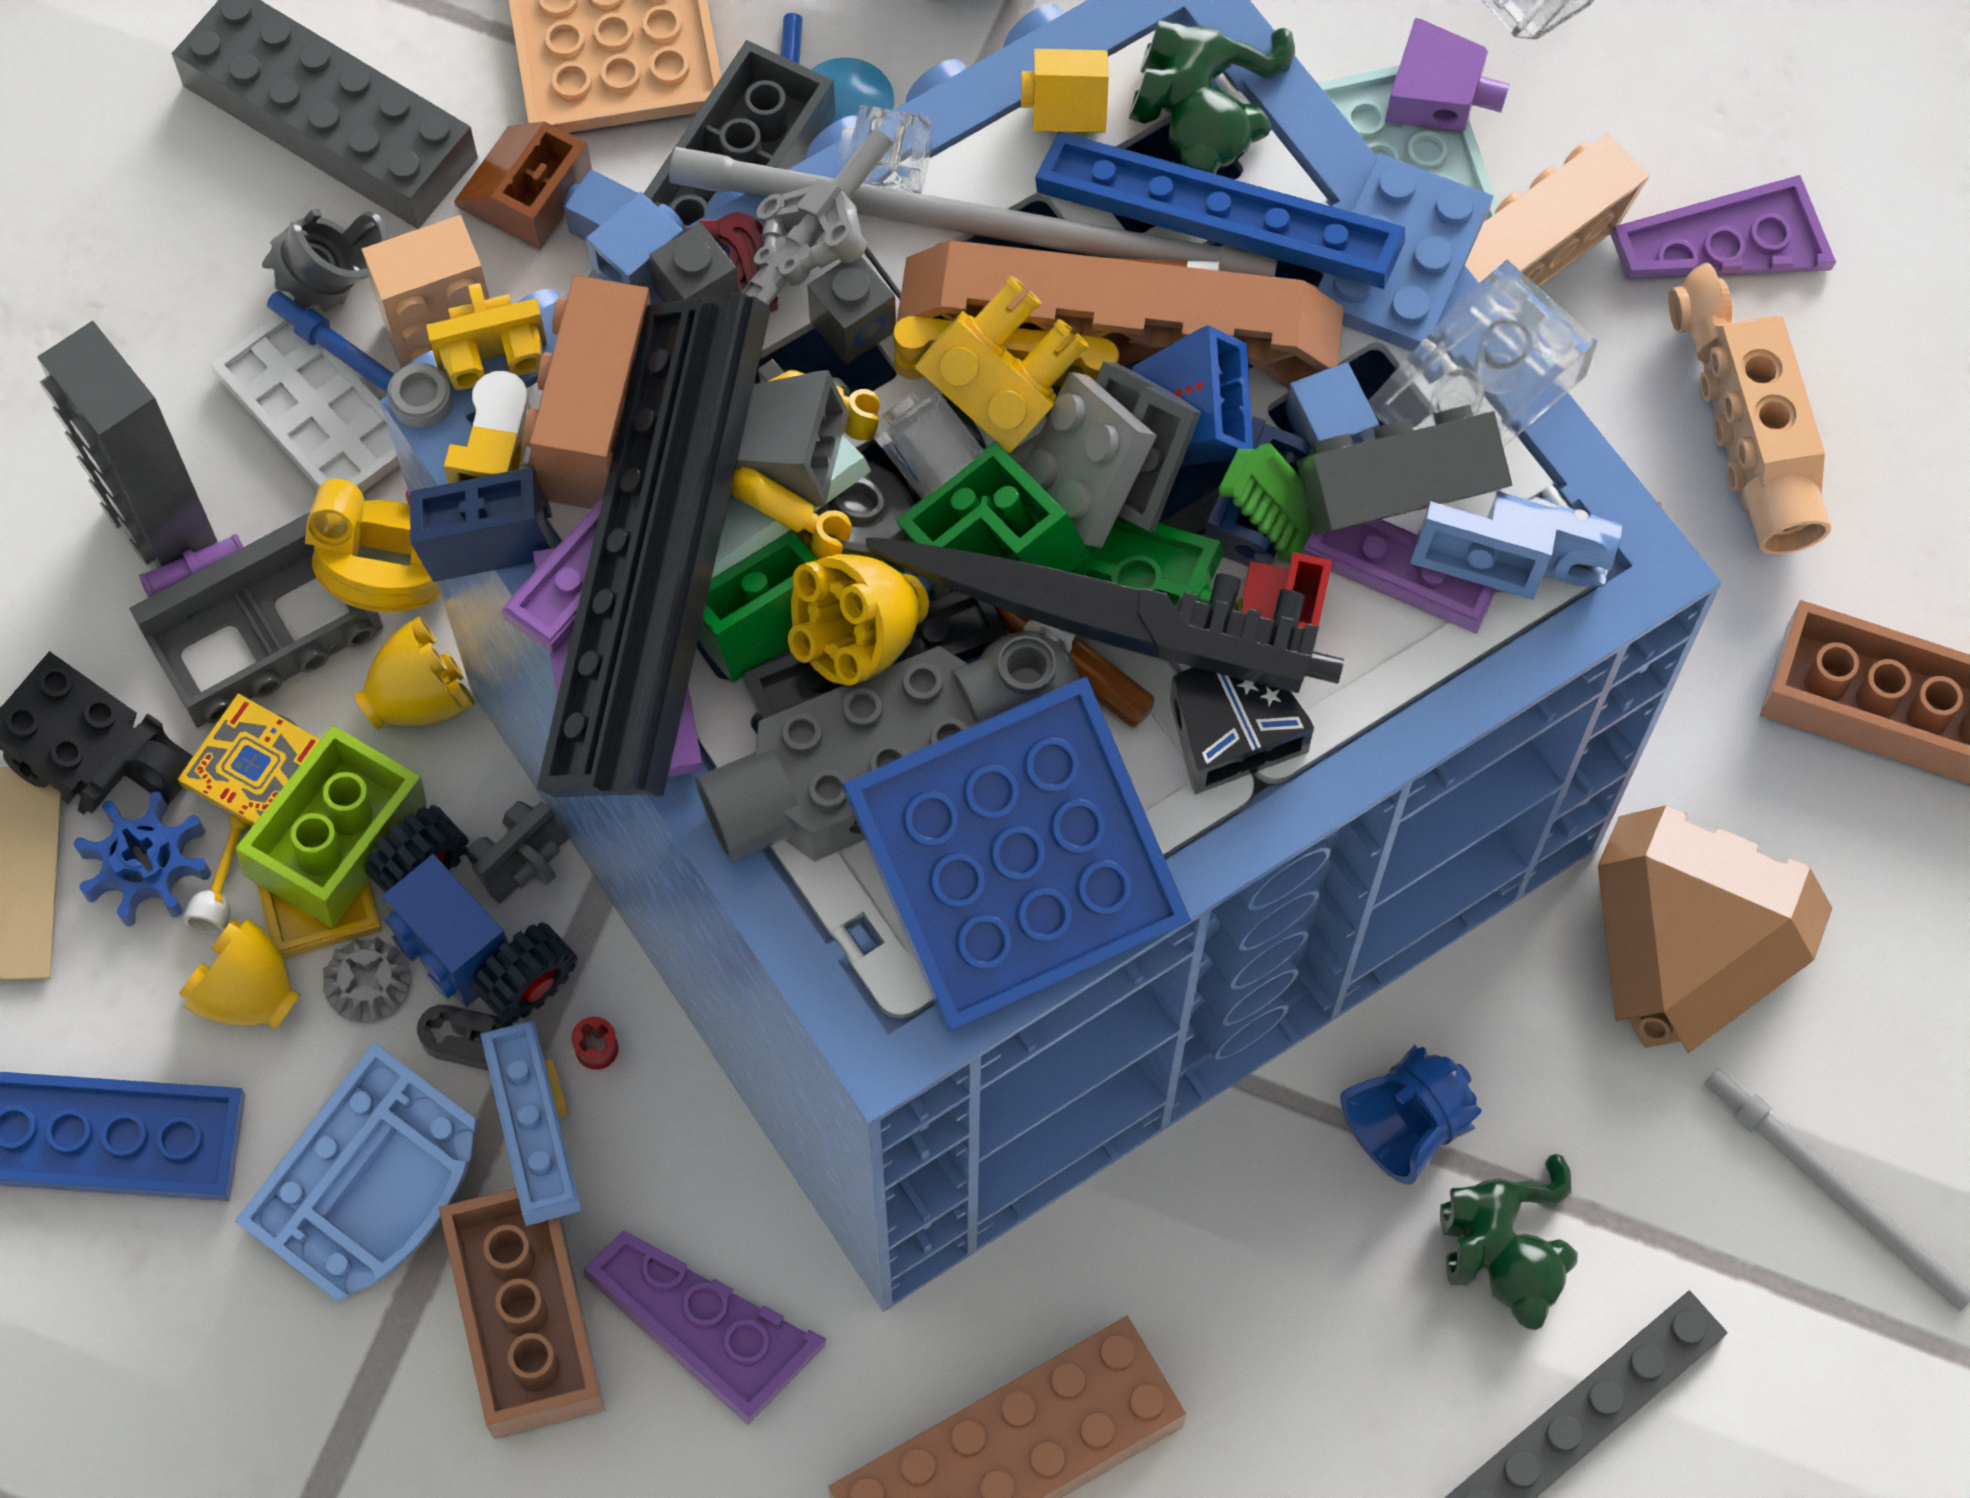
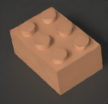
(584, 388)

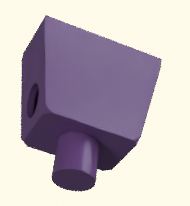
(1441, 81)

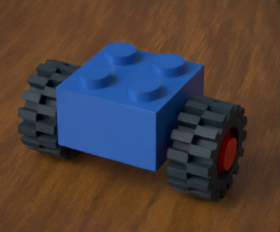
(452, 931)

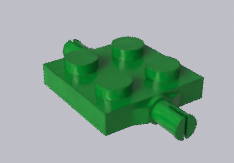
(1156, 560)

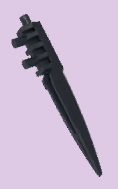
(1135, 619)

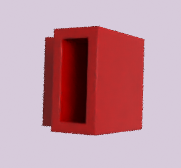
(1306, 575)

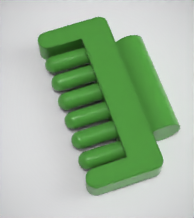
(1271, 496)

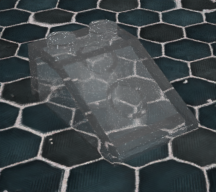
(1496, 350)

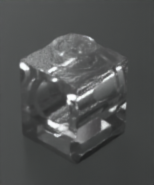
(906, 161)

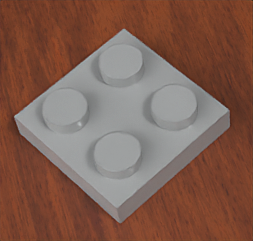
(1089, 456)

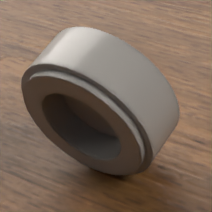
(420, 395)

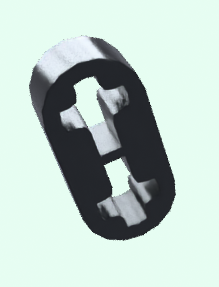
(463, 1022)

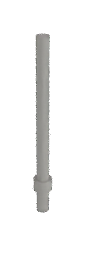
(1754, 1114)

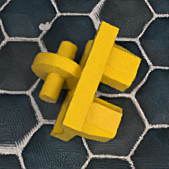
(487, 331)

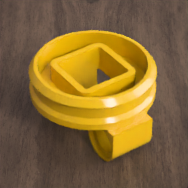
(345, 522)

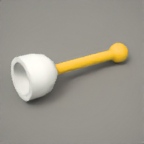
(209, 909)

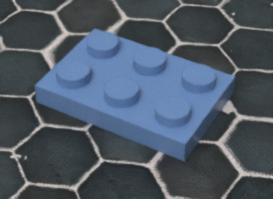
(1440, 231)

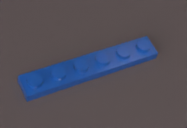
(1221, 209)

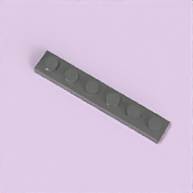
(1598, 1404)

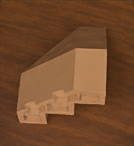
(1700, 925)

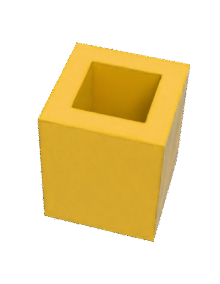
(1067, 90)

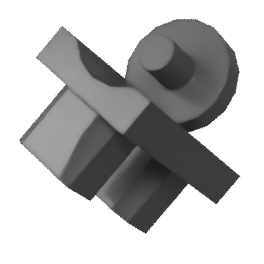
(521, 853)

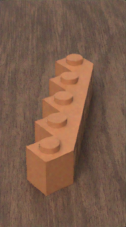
(1134, 304)

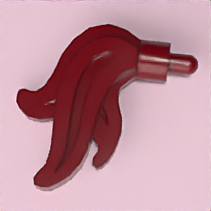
(742, 238)

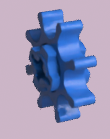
(125, 874)

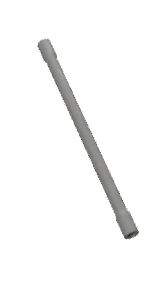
(724, 174)

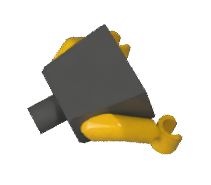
(793, 450)

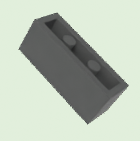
(1403, 469)

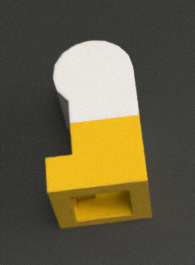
(496, 432)

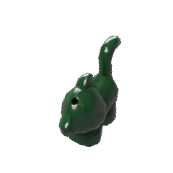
(1207, 123)
(1521, 1268)

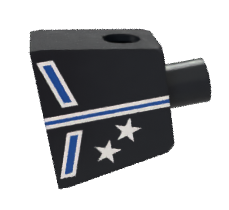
(1234, 726)

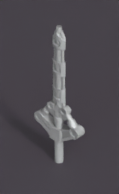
(806, 216)

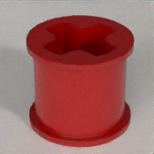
(590, 1057)

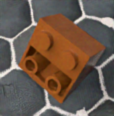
(526, 180)

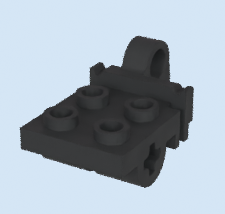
(83, 738)

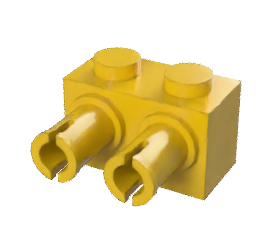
(986, 380)

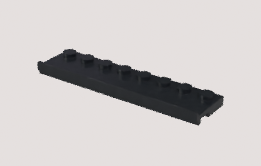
(654, 549)

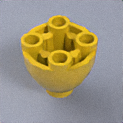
(853, 616)
(412, 681)
(245, 982)

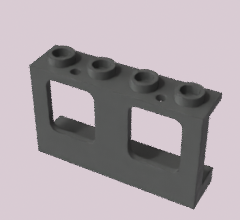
(243, 595)

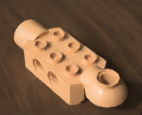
(1758, 413)

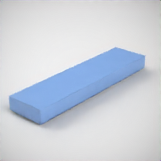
(530, 1123)

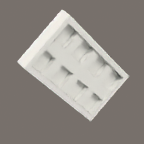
(310, 405)

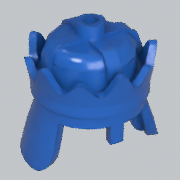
(1411, 1112)

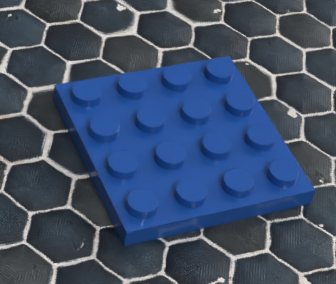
(1016, 853)

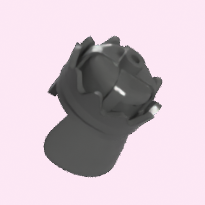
(321, 259)

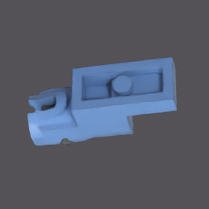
(1517, 544)

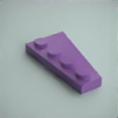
(718, 1337)

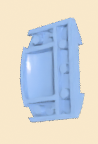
(364, 1178)

